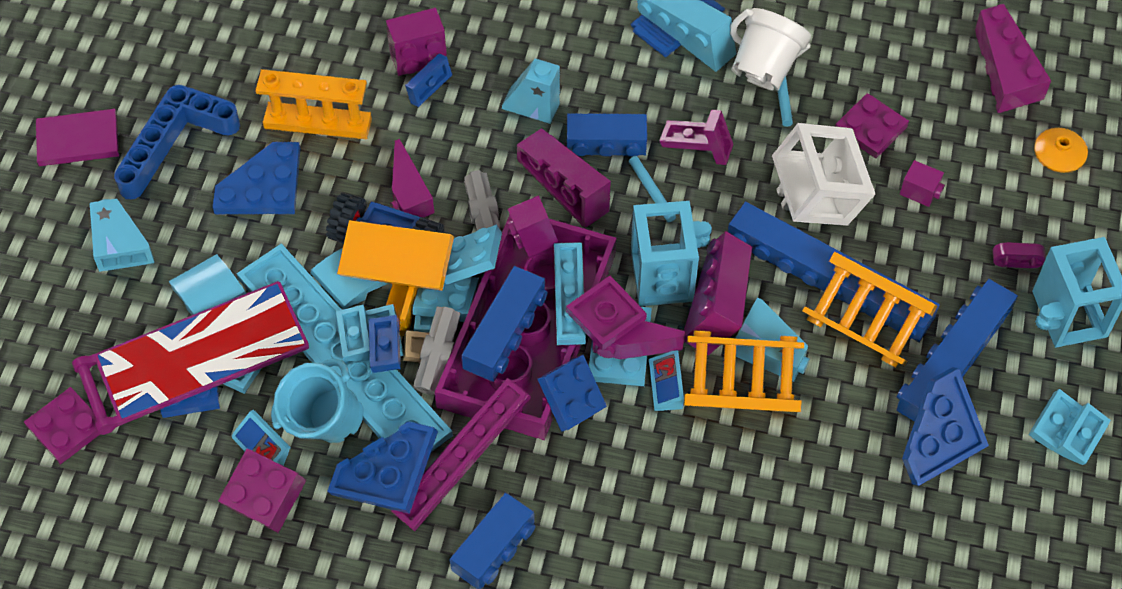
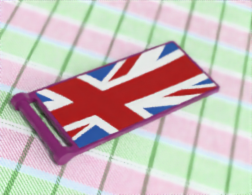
(192, 355)

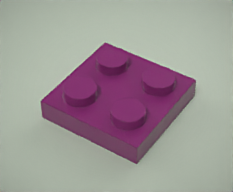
(873, 124)
(606, 312)
(63, 425)

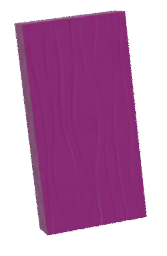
(538, 351)

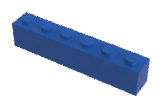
(960, 342)

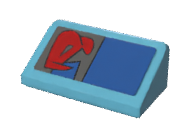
(666, 381)
(261, 438)

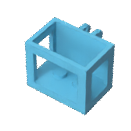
(666, 271)
(1066, 286)

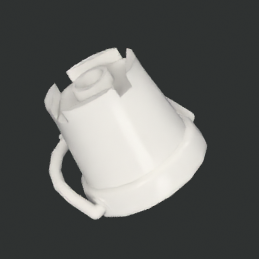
(767, 46)

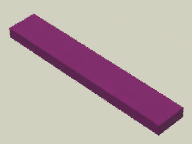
(464, 451)

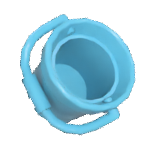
(317, 403)

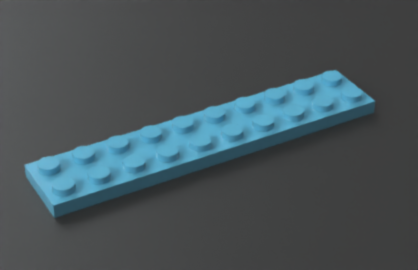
(385, 395)

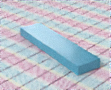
(568, 288)

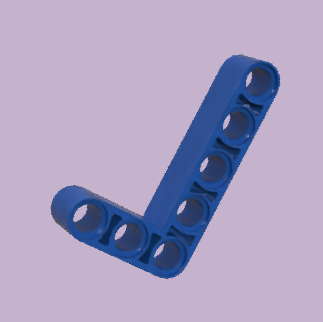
(163, 128)

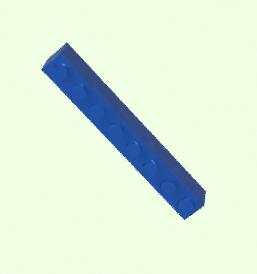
(809, 260)

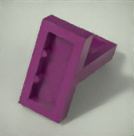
(700, 136)

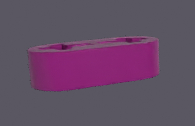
(1019, 255)

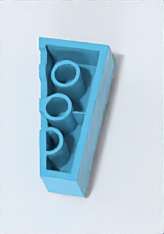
(696, 27)

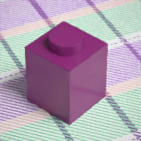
(922, 183)

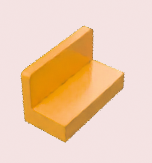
(403, 299)

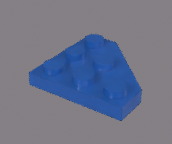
(262, 184)
(944, 429)
(387, 469)

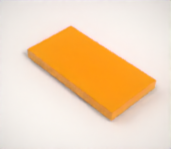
(395, 255)

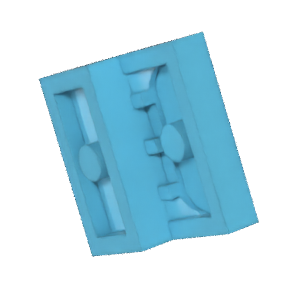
(206, 285)
(344, 290)
(354, 330)
(1069, 427)

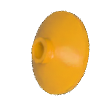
(1061, 158)

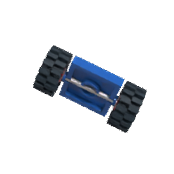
(353, 208)

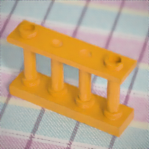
(314, 119)
(868, 281)
(756, 398)

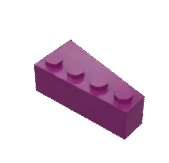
(1010, 61)
(566, 177)
(720, 290)

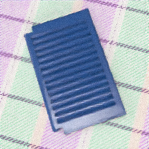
(657, 37)

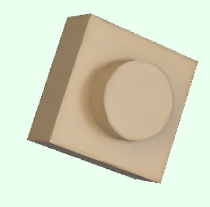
(413, 345)

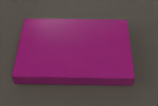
(77, 137)

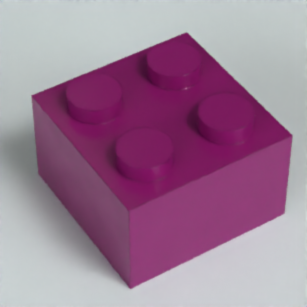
(415, 40)
(262, 490)

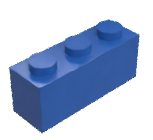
(607, 134)
(493, 542)

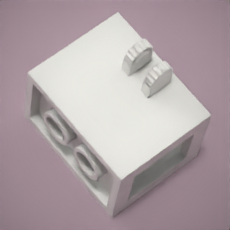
(823, 185)

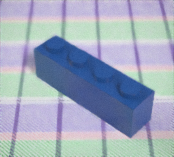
(504, 323)

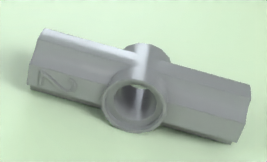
(481, 203)
(436, 349)

